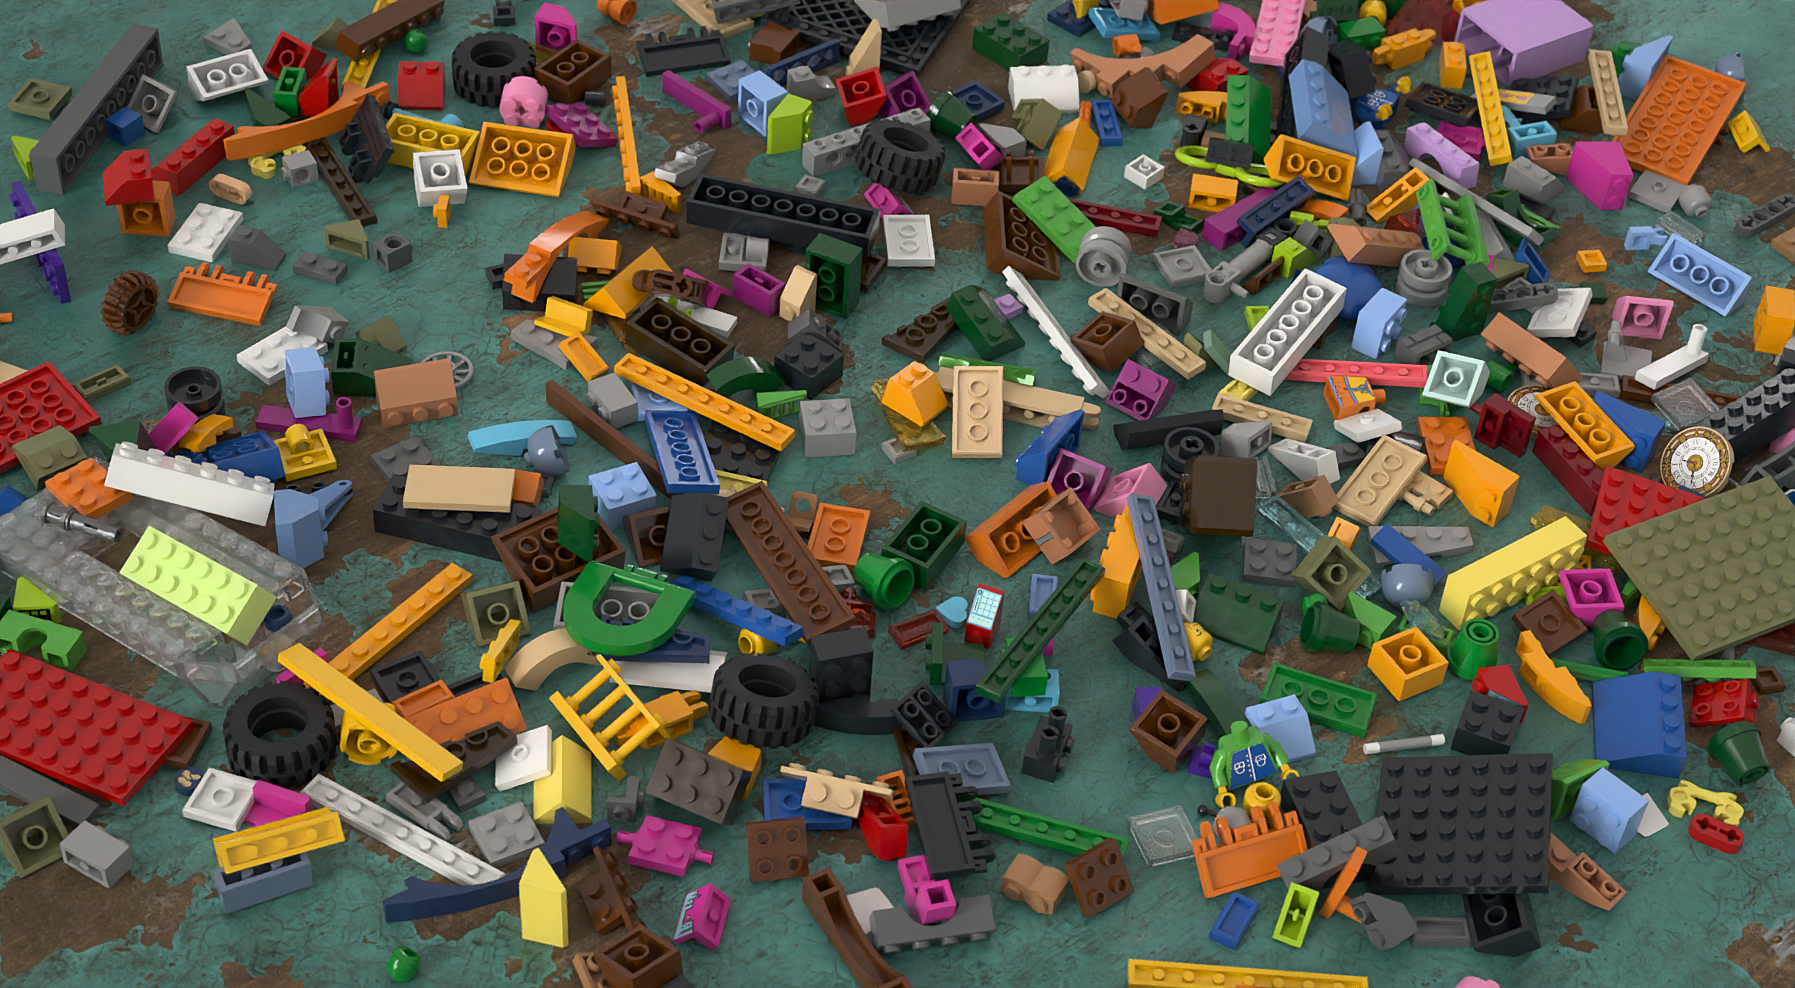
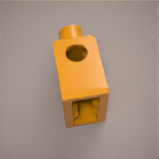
(740, 755)

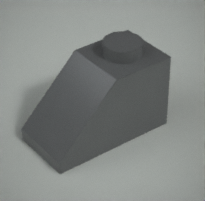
(255, 248)

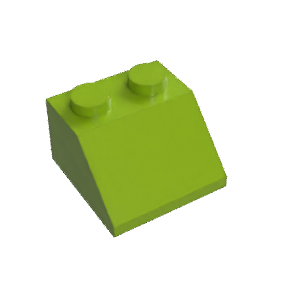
(789, 125)

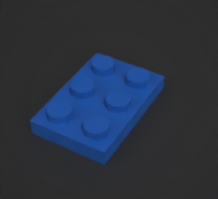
(783, 800)

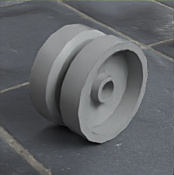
(1103, 256)
(1423, 279)

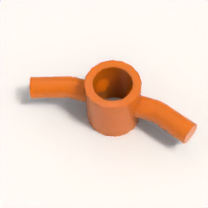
(1126, 45)

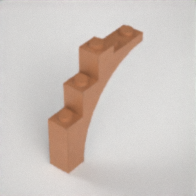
(1174, 66)

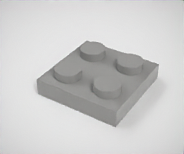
(506, 835)

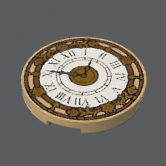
(1525, 399)
(1698, 461)

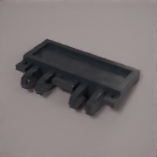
(683, 52)
(368, 140)
(945, 825)

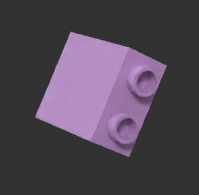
(1524, 36)

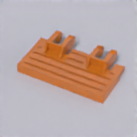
(222, 294)
(1252, 855)

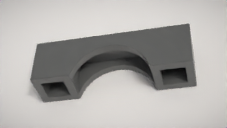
(1319, 863)
(896, 930)

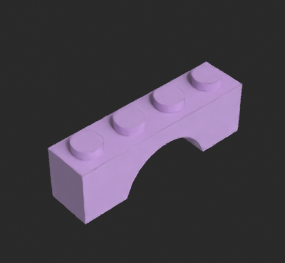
(1458, 166)

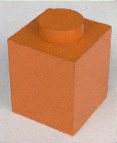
(527, 488)

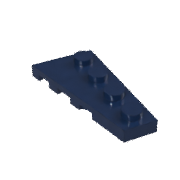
(679, 648)

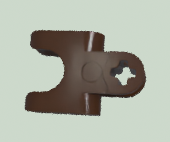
(670, 285)

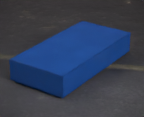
(1234, 920)

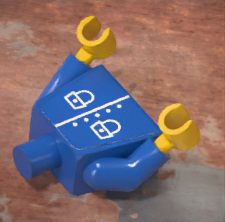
(1379, 105)

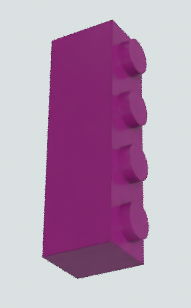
(1223, 230)

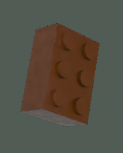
(573, 71)

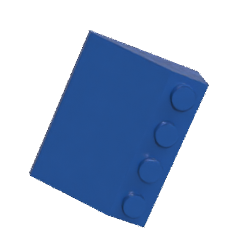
(251, 454)
(1640, 723)

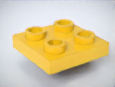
(305, 452)

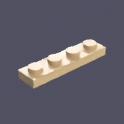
(1282, 422)

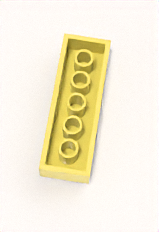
(1512, 573)

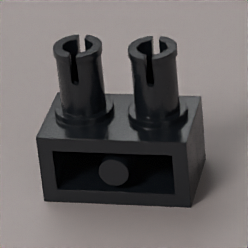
(1048, 746)

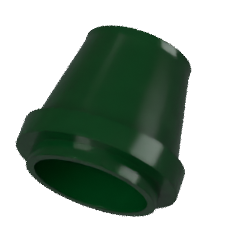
(950, 114)
(1328, 630)
(1618, 640)
(1740, 752)

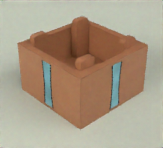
(1061, 525)

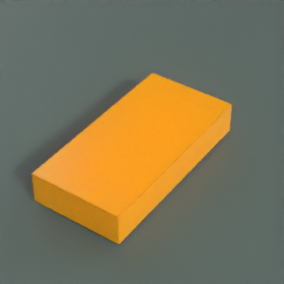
(583, 357)

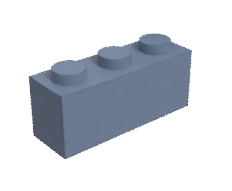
(262, 881)

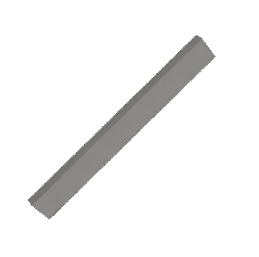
(1479, 202)

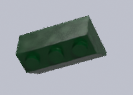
(983, 322)
(1238, 613)

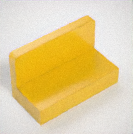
(1747, 132)
(565, 317)

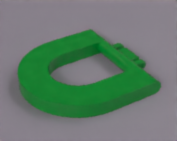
(629, 639)

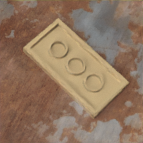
(703, 13)
(977, 412)
(1379, 481)
(459, 488)

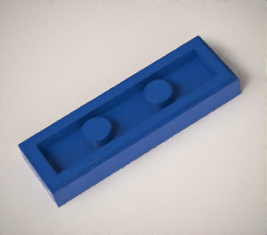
(1106, 123)
(1402, 551)

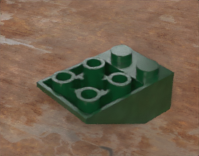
(355, 365)

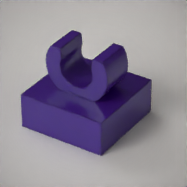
(1201, 760)

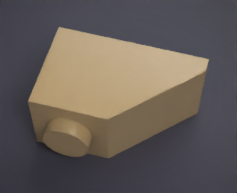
(798, 293)

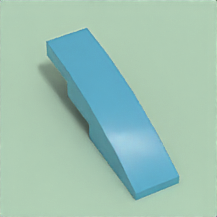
(513, 437)

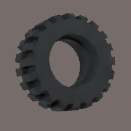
(489, 62)
(900, 156)
(763, 700)
(276, 708)

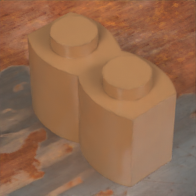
(1035, 884)

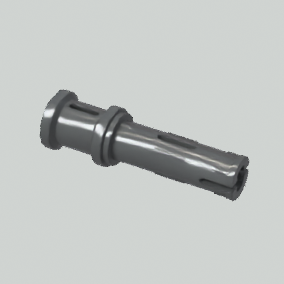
(71, 519)

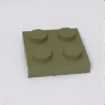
(40, 98)

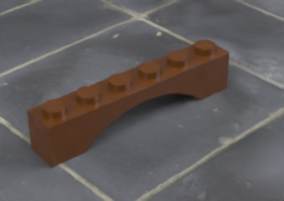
(834, 914)

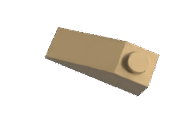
(867, 52)

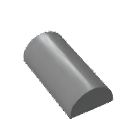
(617, 602)

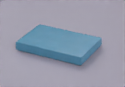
(1111, 25)

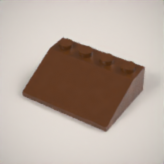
(1017, 242)
(541, 564)

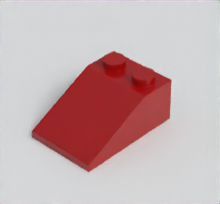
(1215, 75)

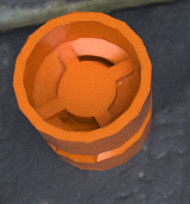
(619, 10)

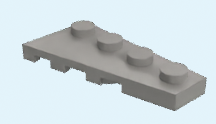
(1430, 540)

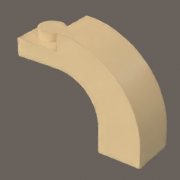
(544, 655)

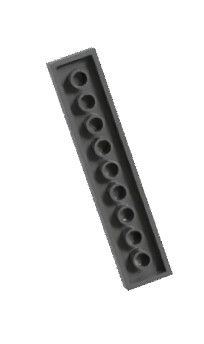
(82, 124)

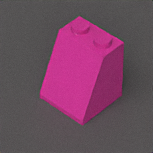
(1601, 173)

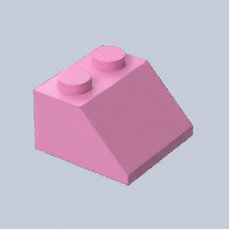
(1642, 316)
(1140, 480)

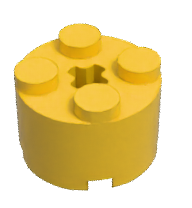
(362, 743)

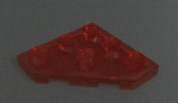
(1426, 15)

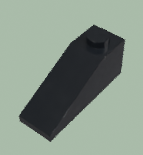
(1142, 647)

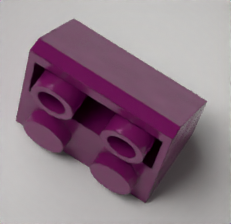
(758, 289)
(1140, 392)

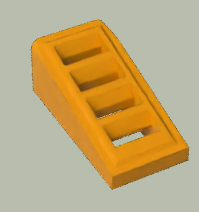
(661, 191)

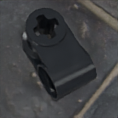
(1193, 130)

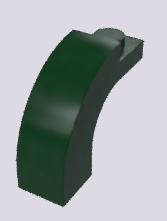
(1509, 202)
(744, 374)

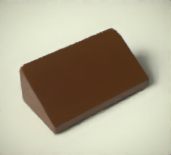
(1264, 277)

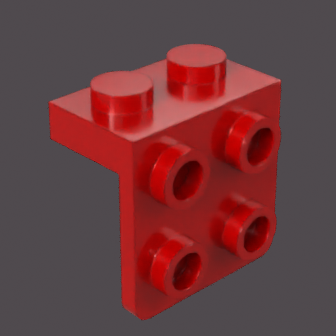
(1724, 703)

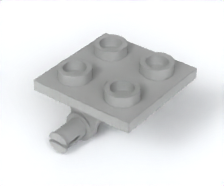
(1622, 359)

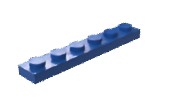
(742, 612)

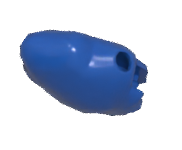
(1358, 280)

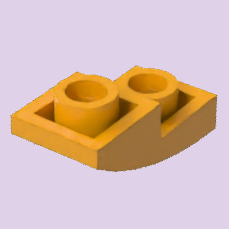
(204, 432)

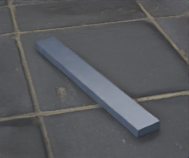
(1161, 588)

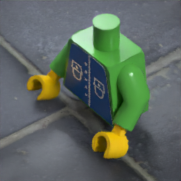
(1246, 758)

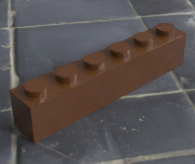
(386, 26)

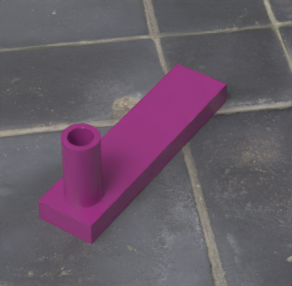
(710, 108)
(335, 426)

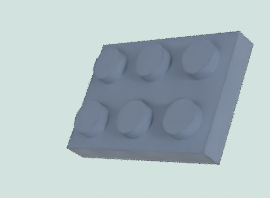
(975, 762)

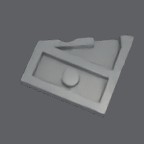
(228, 38)

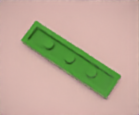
(1703, 668)

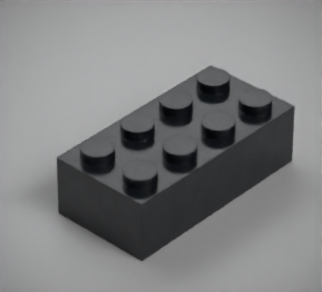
(1324, 813)

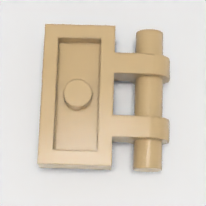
(1426, 494)

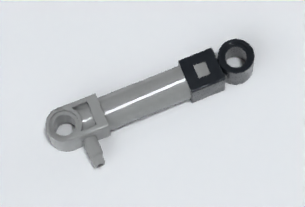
(1226, 277)

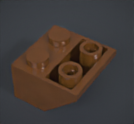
(1584, 113)

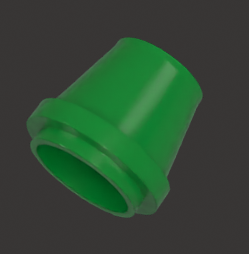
(884, 579)
(1474, 648)

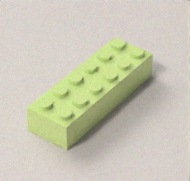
(198, 585)

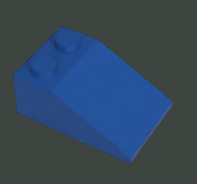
(1637, 425)

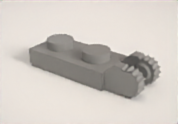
(424, 813)

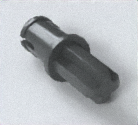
(1358, 207)

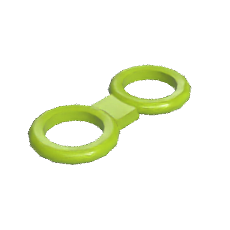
(1182, 154)

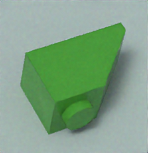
(1187, 574)
(1374, 621)

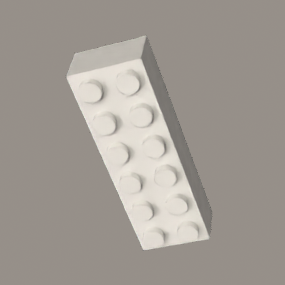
(1287, 332)
(190, 484)

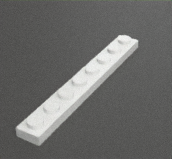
(1059, 337)

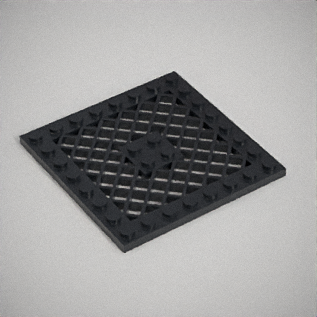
(899, 59)

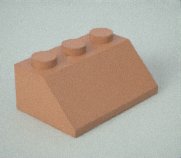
(415, 393)

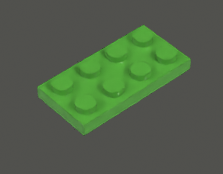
(1054, 215)

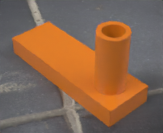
(1336, 899)

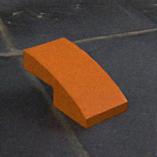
(1324, 210)

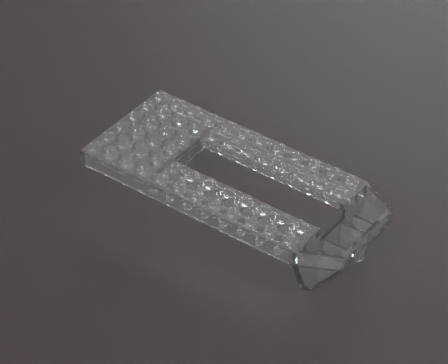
(66, 570)

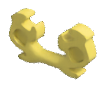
(265, 166)
(1682, 799)

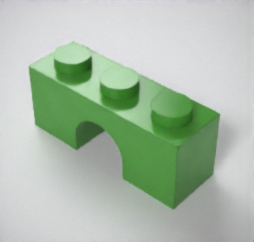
(60, 644)

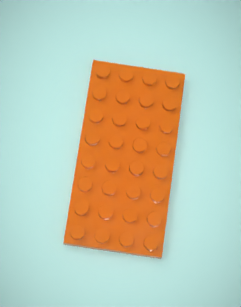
(1678, 118)

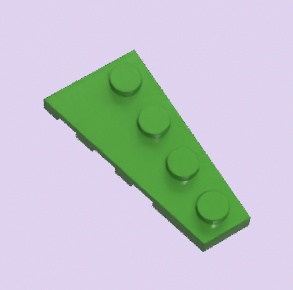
(1011, 373)

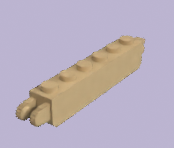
(1030, 403)

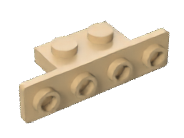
(835, 794)

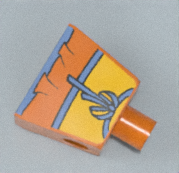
(1351, 396)

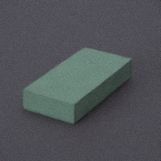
(1217, 350)

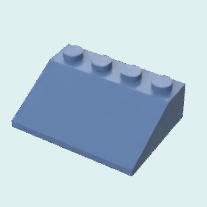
(1321, 109)

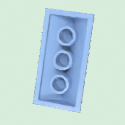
(1701, 275)

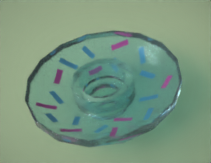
(1422, 619)

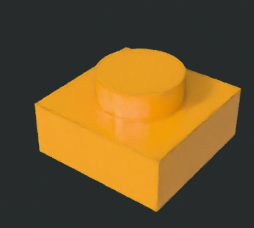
(442, 211)
(1591, 261)
(1345, 532)

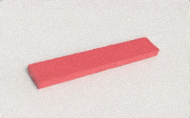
(1376, 373)

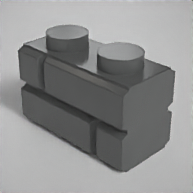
(1423, 346)

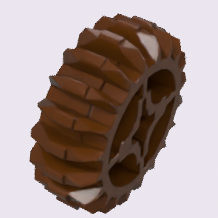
(130, 302)

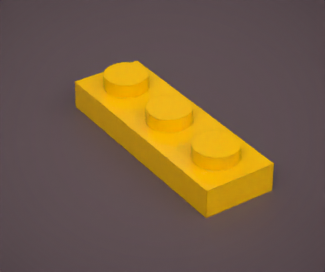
(500, 651)

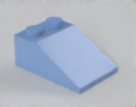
(1641, 66)

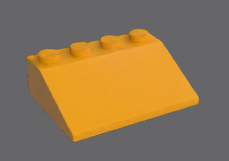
(522, 159)

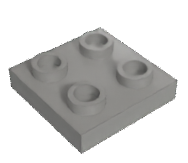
(740, 250)

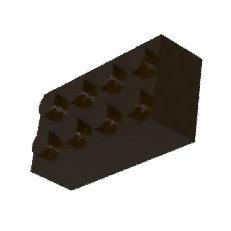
(677, 341)

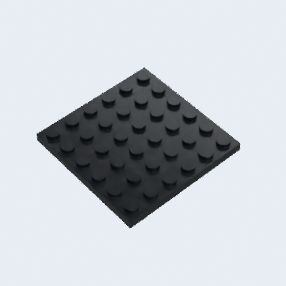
(1466, 824)

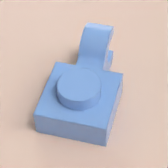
(1641, 237)

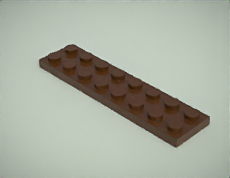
(786, 563)

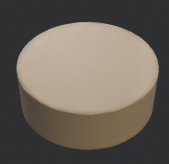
(1086, 81)

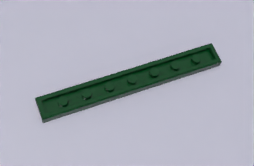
(1039, 630)

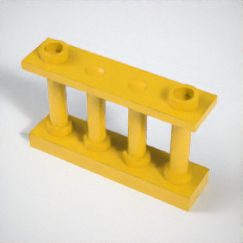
(583, 724)
(278, 839)

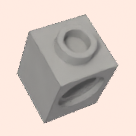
(299, 169)

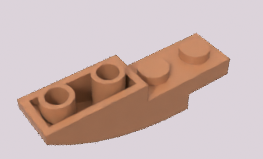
(1551, 157)
(1582, 876)

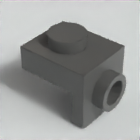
(626, 808)

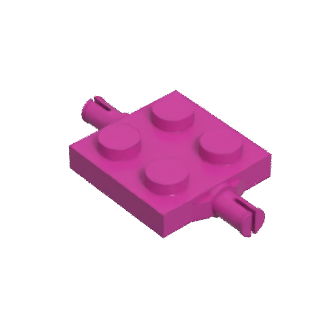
(1466, 138)
(665, 846)

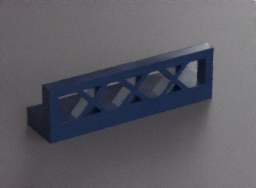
(816, 58)
(1278, 205)

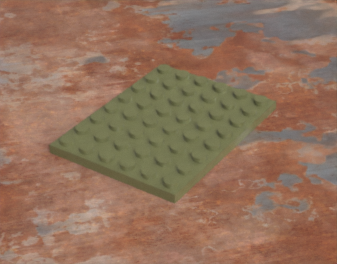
(1716, 566)

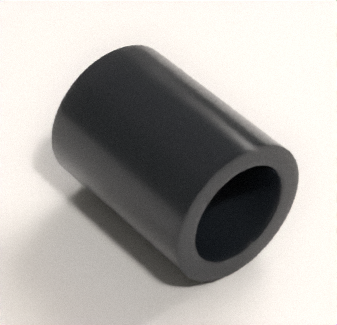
(595, 97)

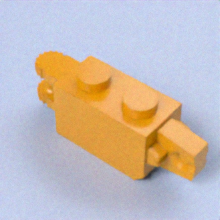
(1404, 48)
(677, 711)

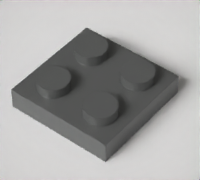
(398, 458)
(1269, 562)

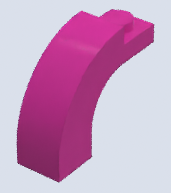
(1240, 23)
(979, 147)
(925, 898)

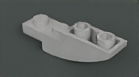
(687, 164)

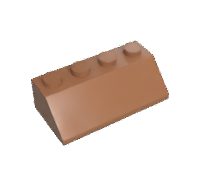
(1374, 245)
(1529, 352)

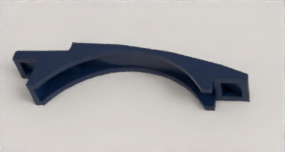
(563, 847)

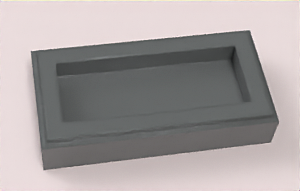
(1441, 932)

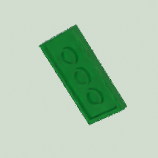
(1323, 699)

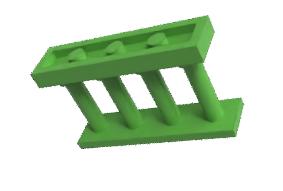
(1463, 217)

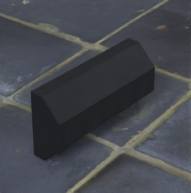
(1156, 430)

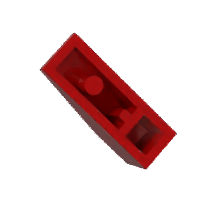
(883, 828)

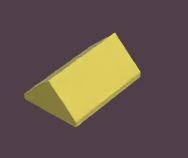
(567, 785)
(543, 903)

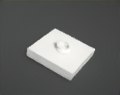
(1367, 425)
(526, 760)
(221, 800)

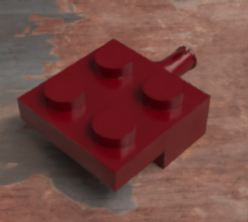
(1503, 425)

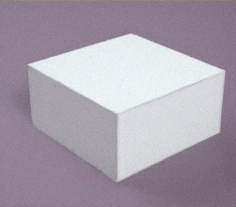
(1144, 172)

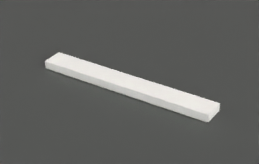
(400, 833)

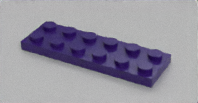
(53, 266)

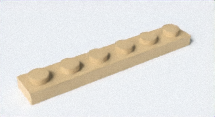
(1608, 92)
(1154, 338)

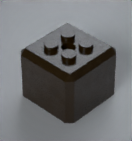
(1218, 495)

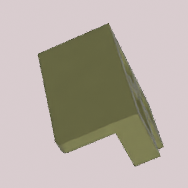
(1036, 120)

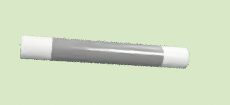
(1403, 744)

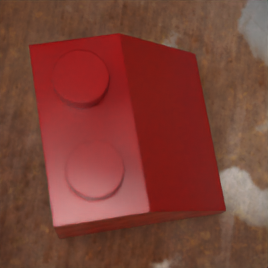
(293, 52)
(421, 85)
(321, 90)
(861, 95)
(129, 179)

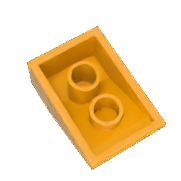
(1480, 483)

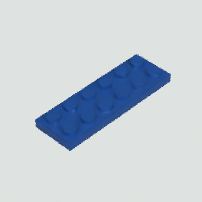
(681, 452)

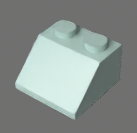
(1456, 379)

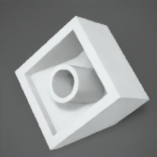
(439, 174)

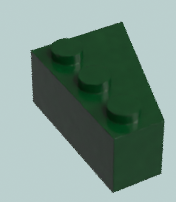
(1468, 303)

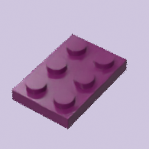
(582, 123)

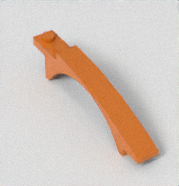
(262, 140)
(532, 268)

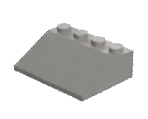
(908, 12)

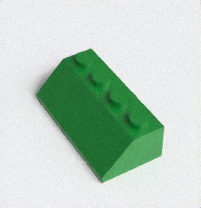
(1249, 114)

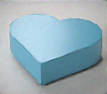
(954, 612)

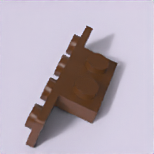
(640, 211)
(607, 896)

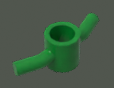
(1500, 376)

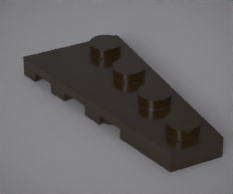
(924, 334)
(474, 751)

